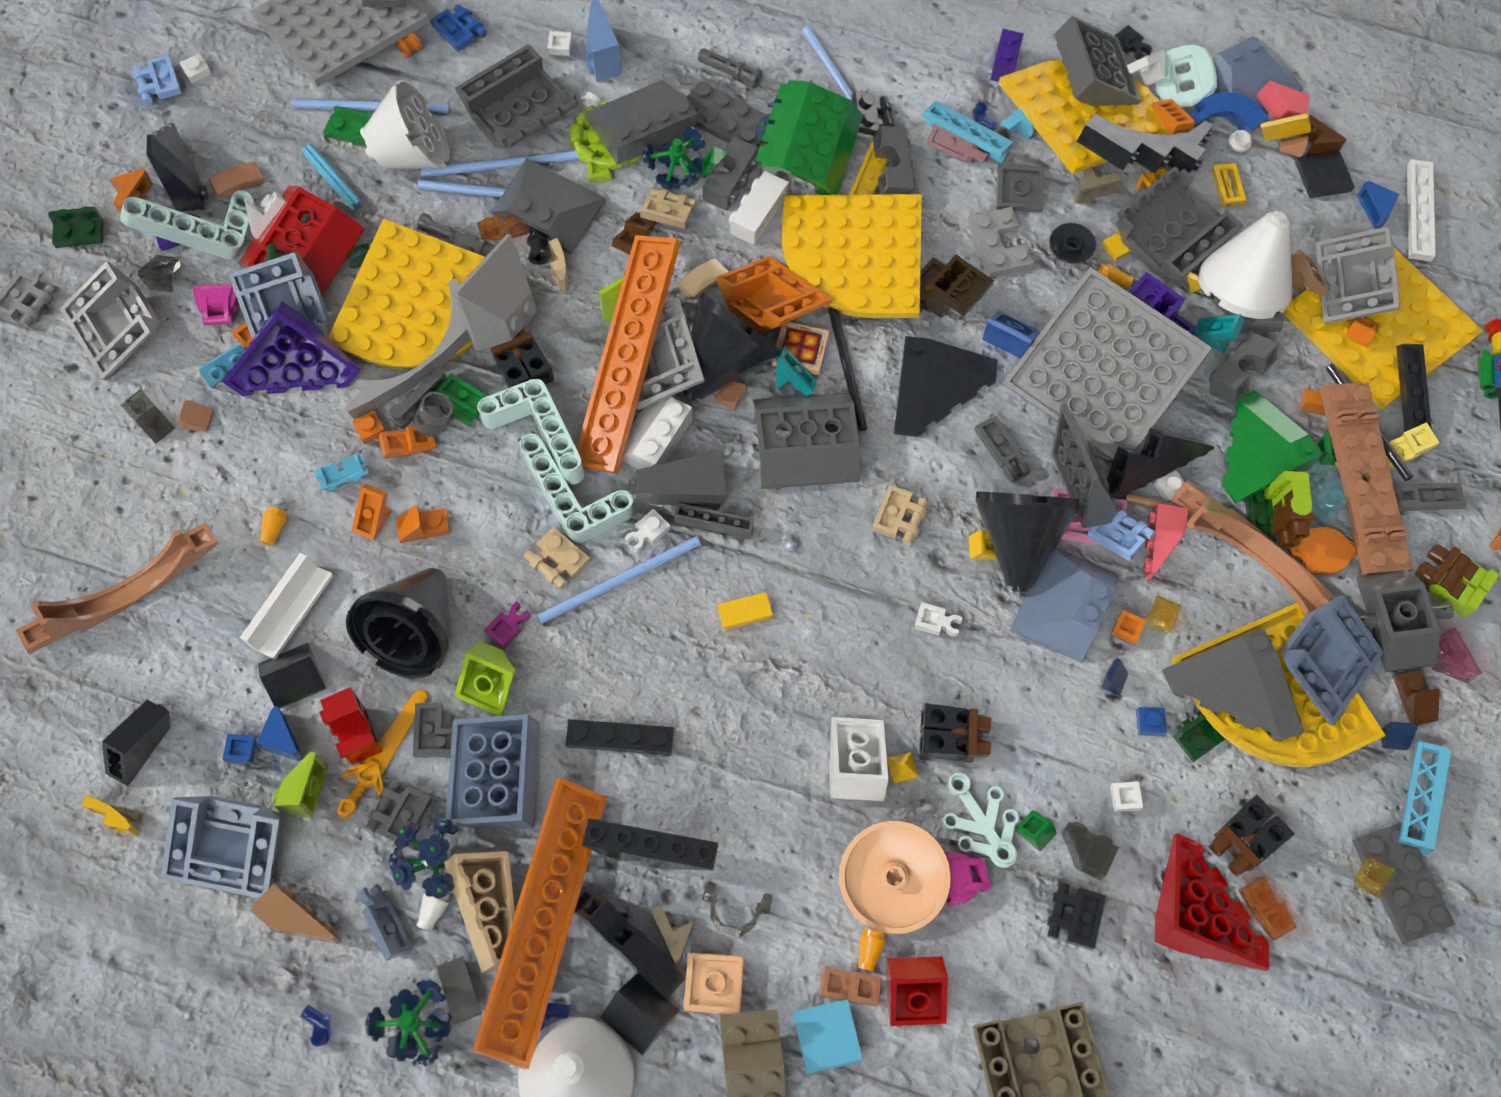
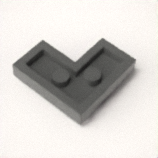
(429, 735)

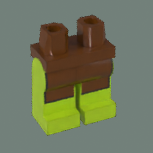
(1291, 507)
(1456, 579)

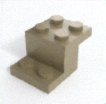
(753, 1054)

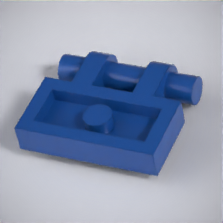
(454, 31)

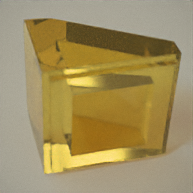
(1163, 614)
(1373, 877)

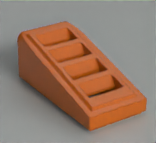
(1173, 125)

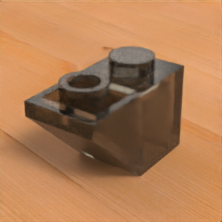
(1088, 851)

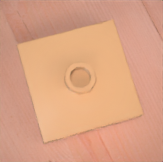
(713, 983)

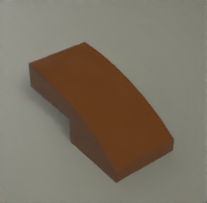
(633, 226)

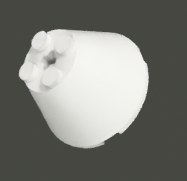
(405, 132)

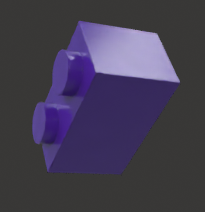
(1006, 54)

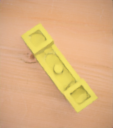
(1412, 444)

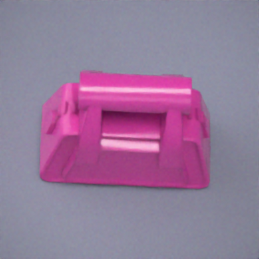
(216, 300)
(961, 878)

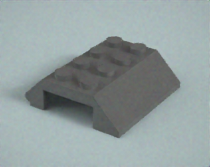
(514, 98)
(1172, 227)

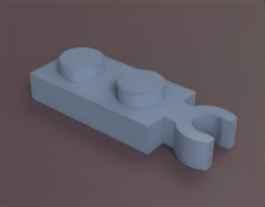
(384, 924)

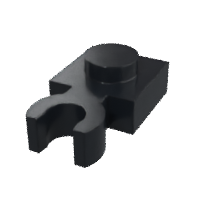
(1132, 41)

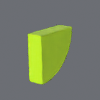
(598, 175)

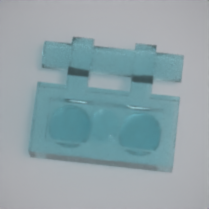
(1329, 500)

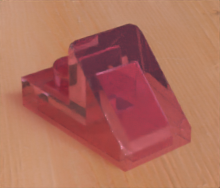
(1458, 662)

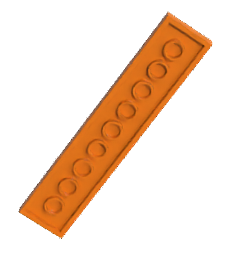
(627, 353)
(539, 927)

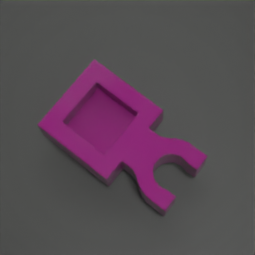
(505, 628)

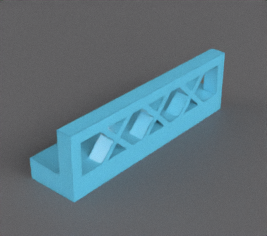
(969, 130)
(1431, 797)

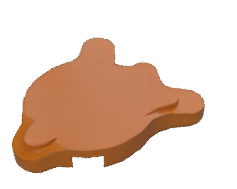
(1324, 551)

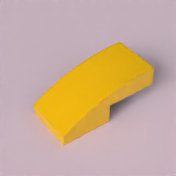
(113, 819)

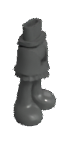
(455, 235)

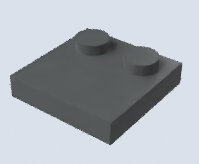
(1020, 188)

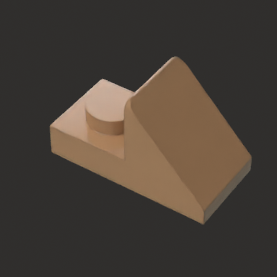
(1307, 274)

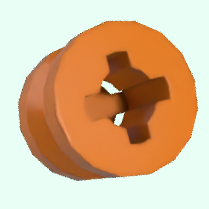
(408, 45)

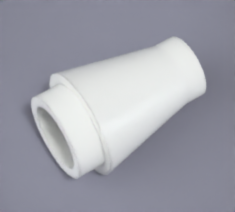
(431, 911)

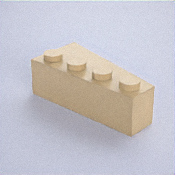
(485, 901)

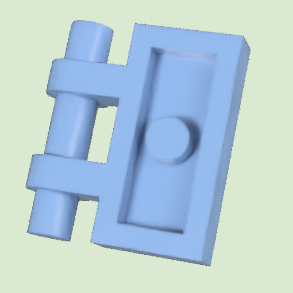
(163, 76)
(1120, 539)

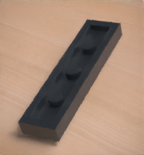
(1413, 385)
(619, 737)

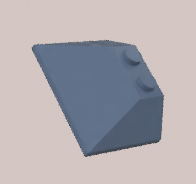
(1249, 68)
(277, 280)
(1066, 605)
(1331, 656)
(221, 845)

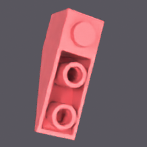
(1170, 527)

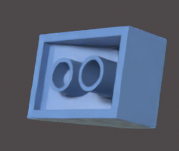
(601, 45)

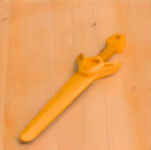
(371, 771)

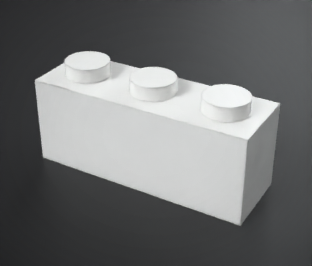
(758, 207)

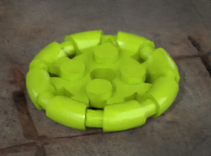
(588, 154)

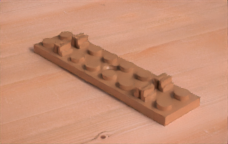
(1373, 503)

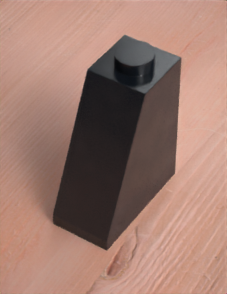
(134, 741)

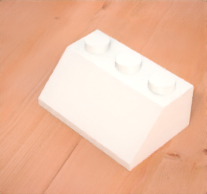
(657, 433)

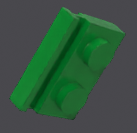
(346, 125)
(463, 397)

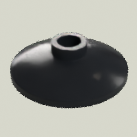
(1075, 236)

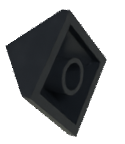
(291, 676)
(639, 1013)

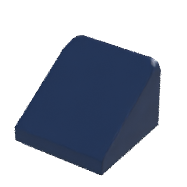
(1115, 677)
(1398, 735)

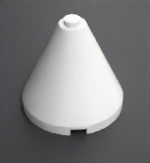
(1252, 269)
(578, 1061)

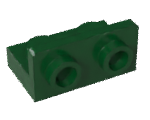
(76, 227)
(1197, 736)

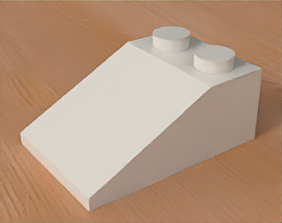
(858, 759)

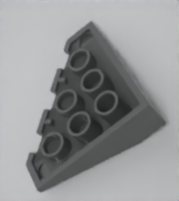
(1242, 681)

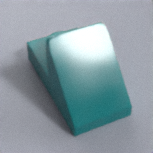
(1219, 330)
(791, 369)

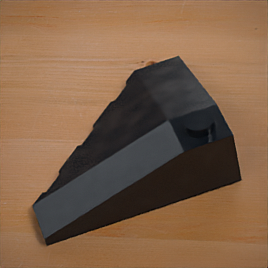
(175, 169)
(936, 380)

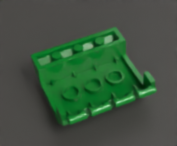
(810, 135)

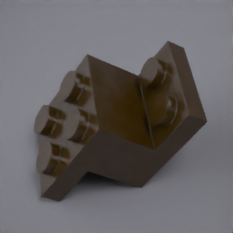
(952, 286)

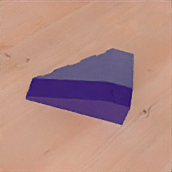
(289, 355)

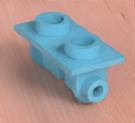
(218, 367)
(333, 478)

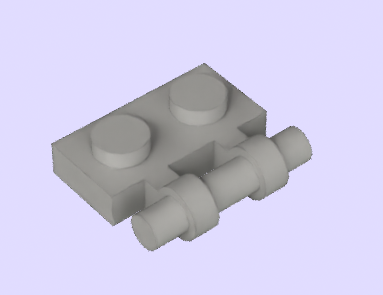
(19, 293)

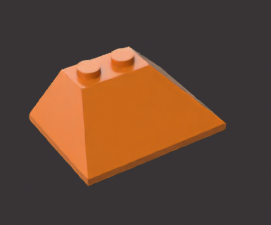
(769, 294)

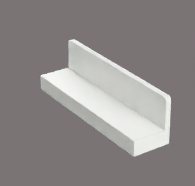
(286, 607)

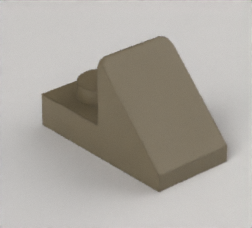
(1094, 187)
(676, 940)

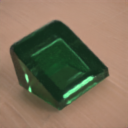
(357, 255)

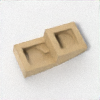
(558, 266)
(701, 279)

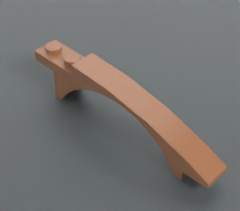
(1230, 526)
(64, 617)

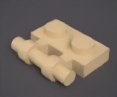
(668, 208)
(892, 511)
(562, 552)

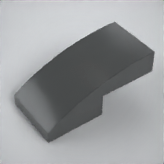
(459, 990)

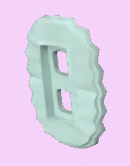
(1202, 74)

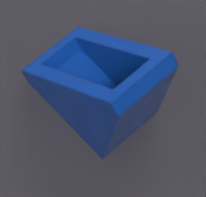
(1377, 202)
(278, 737)

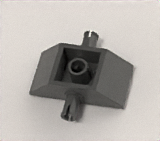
(1402, 619)

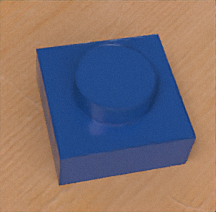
(1151, 721)
(239, 749)

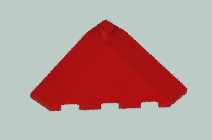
(1200, 916)

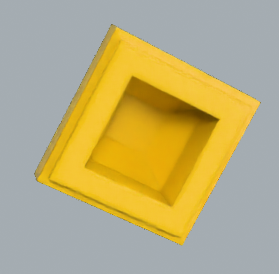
(1193, 282)
(902, 768)

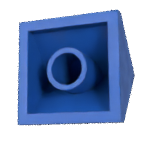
(1009, 334)

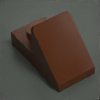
(1323, 138)
(1419, 701)

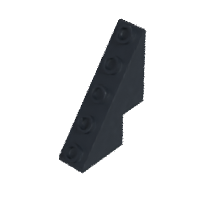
(1158, 457)
(649, 846)
(628, 942)

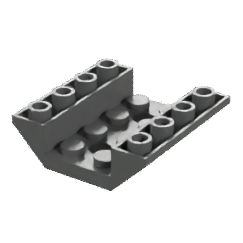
(809, 451)

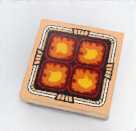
(805, 344)

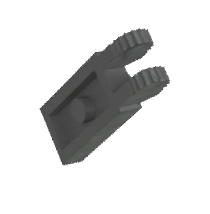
(1002, 447)

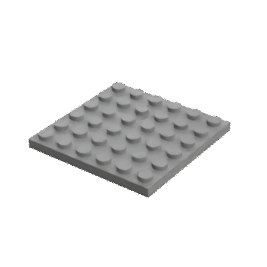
(335, 34)
(1109, 363)

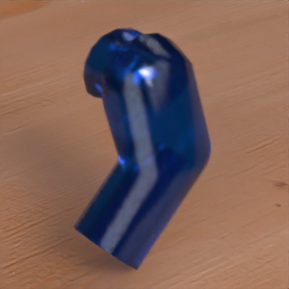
(980, 116)
(555, 1010)
(320, 1026)

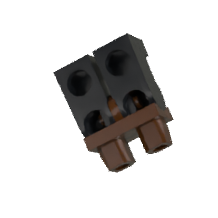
(521, 352)
(952, 733)
(1243, 843)

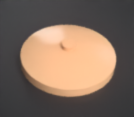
(894, 877)

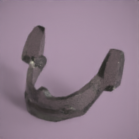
(729, 931)

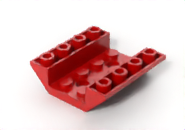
(320, 242)

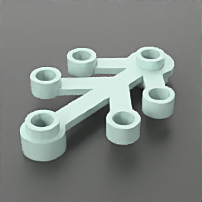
(983, 824)

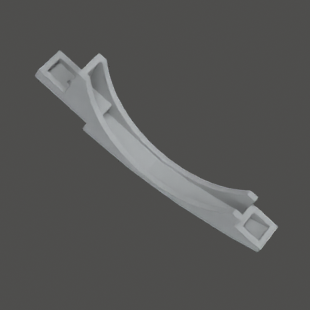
(379, 392)

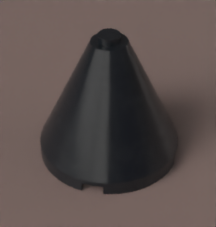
(725, 347)
(1024, 531)
(404, 624)

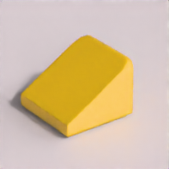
(980, 546)

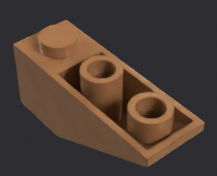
(286, 917)

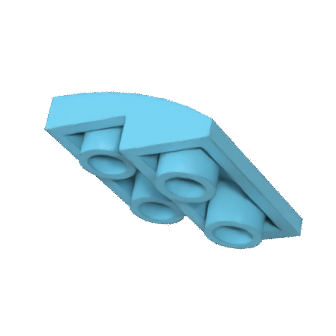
(827, 1036)

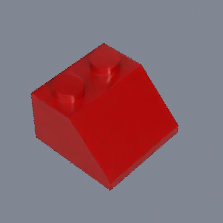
(917, 991)

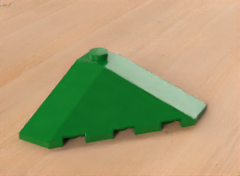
(1263, 447)

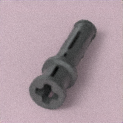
(739, 70)

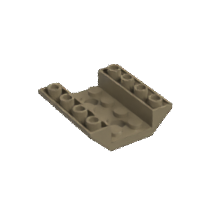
(1061, 1067)

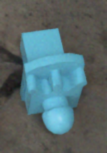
(1020, 122)

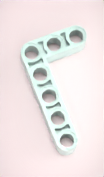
(194, 226)
(535, 399)
(564, 496)

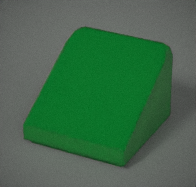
(712, 160)
(1326, 446)
(1036, 830)

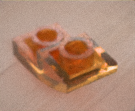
(495, 229)
(1266, 909)

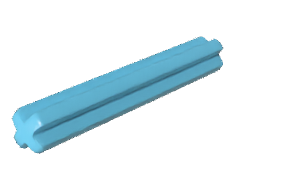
(331, 176)

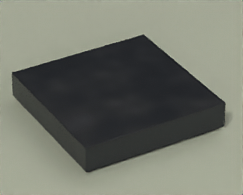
(1324, 174)

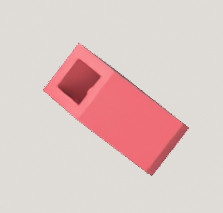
(1282, 100)

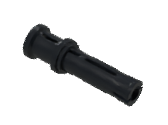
(537, 242)

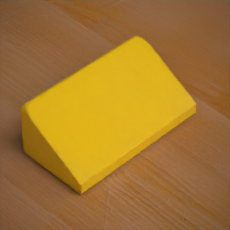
(1286, 127)

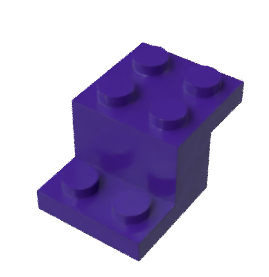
(1161, 299)

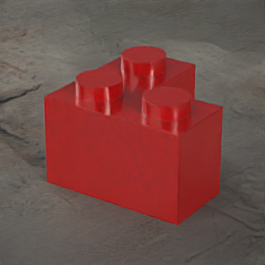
(351, 724)

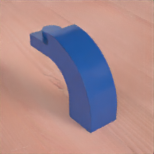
(1233, 106)

